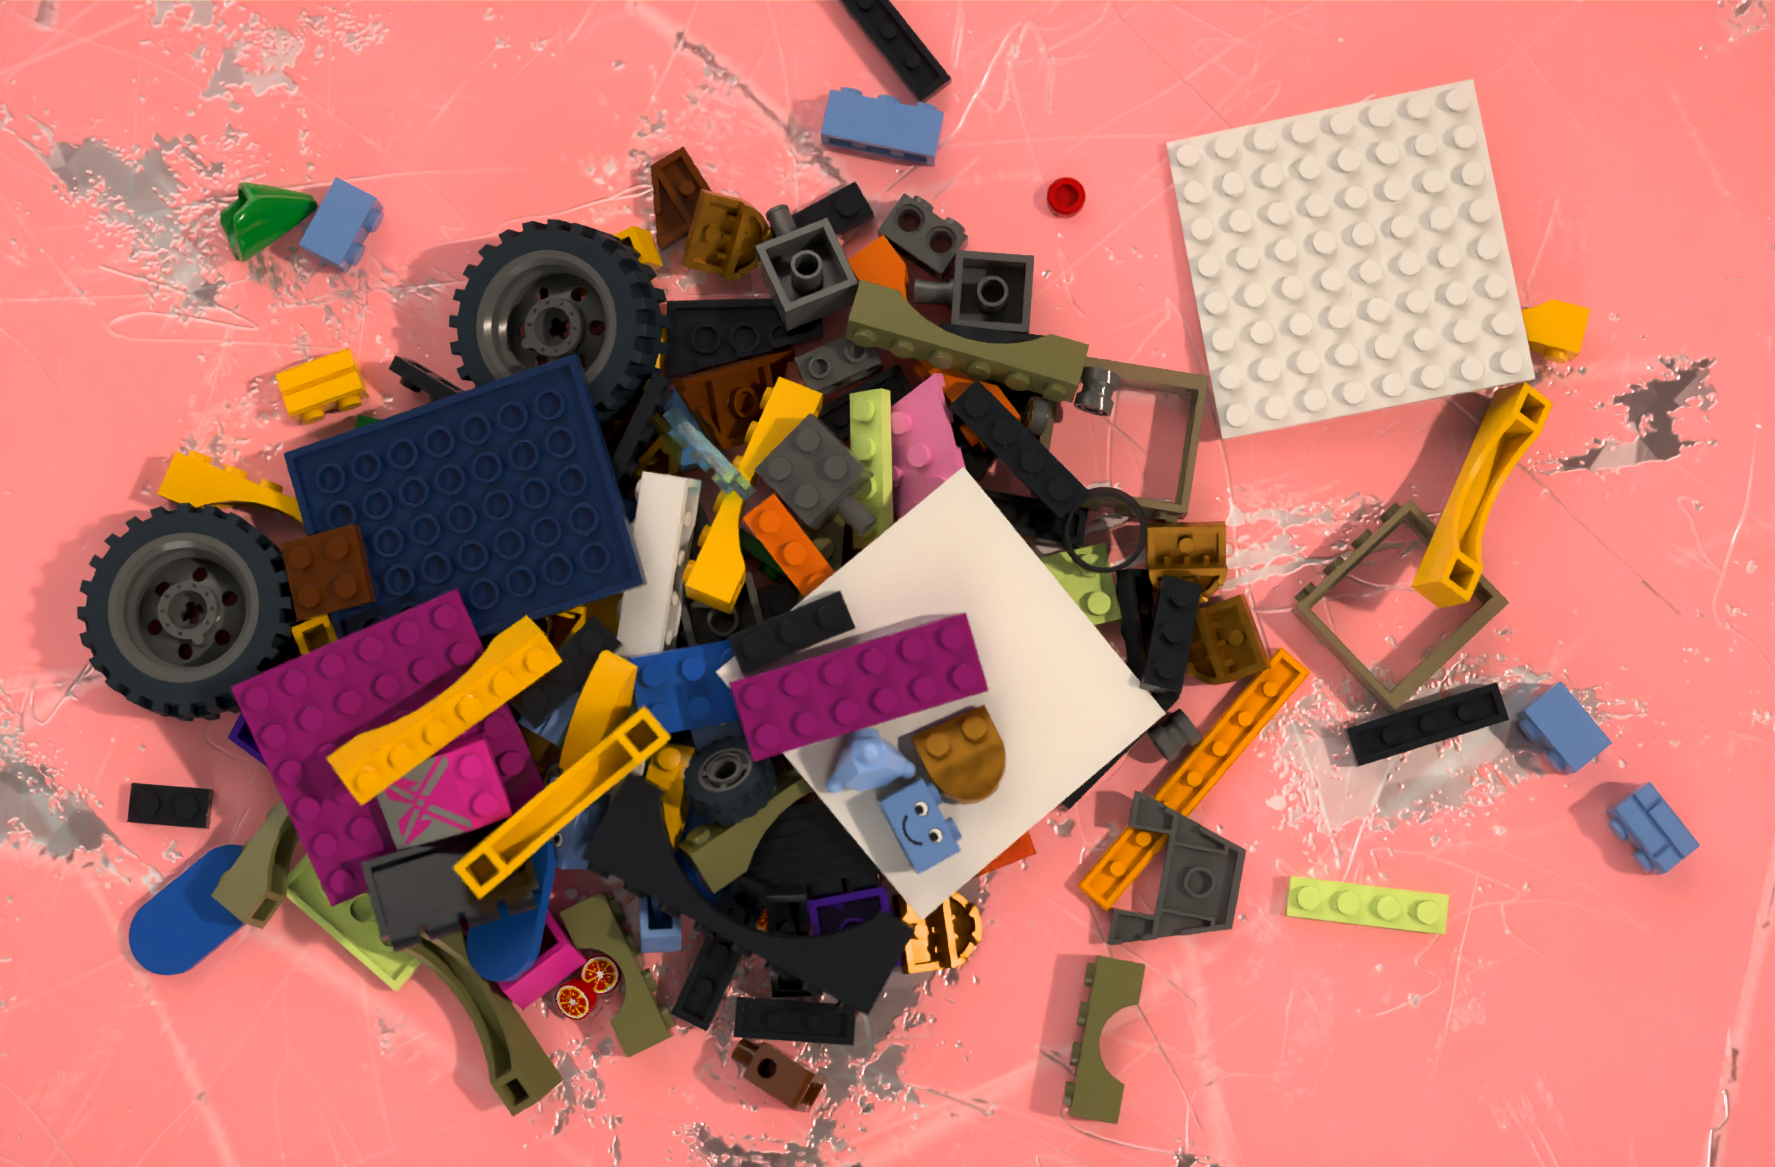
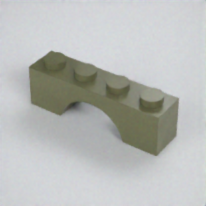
(598, 926)
(1094, 1090)

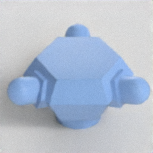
(868, 763)

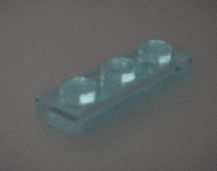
(707, 455)

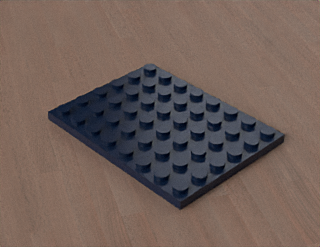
(481, 496)

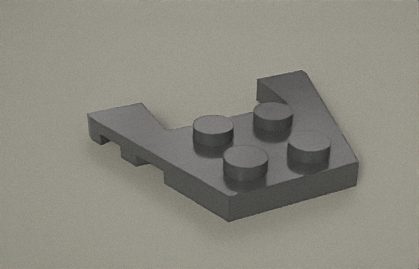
(1196, 881)

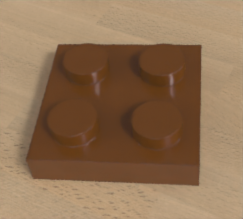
(328, 572)

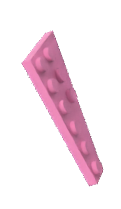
(922, 444)

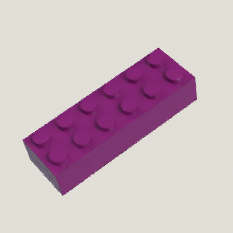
(858, 686)

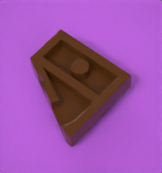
(676, 195)

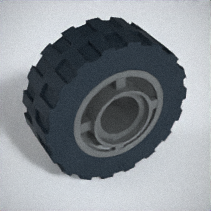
(727, 783)

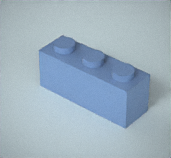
(882, 126)

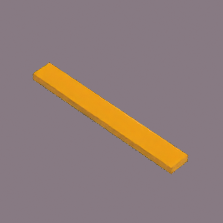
(1196, 775)

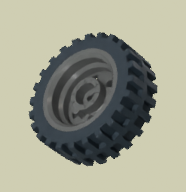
(562, 260)
(126, 601)

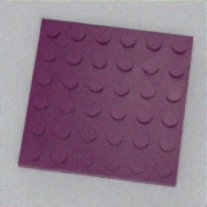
(353, 687)

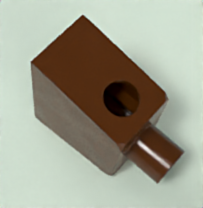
(793, 1081)

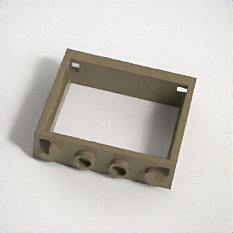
(1162, 381)
(1422, 526)

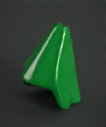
(262, 217)

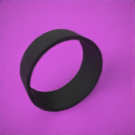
(1098, 492)

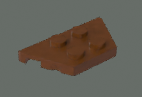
(730, 396)

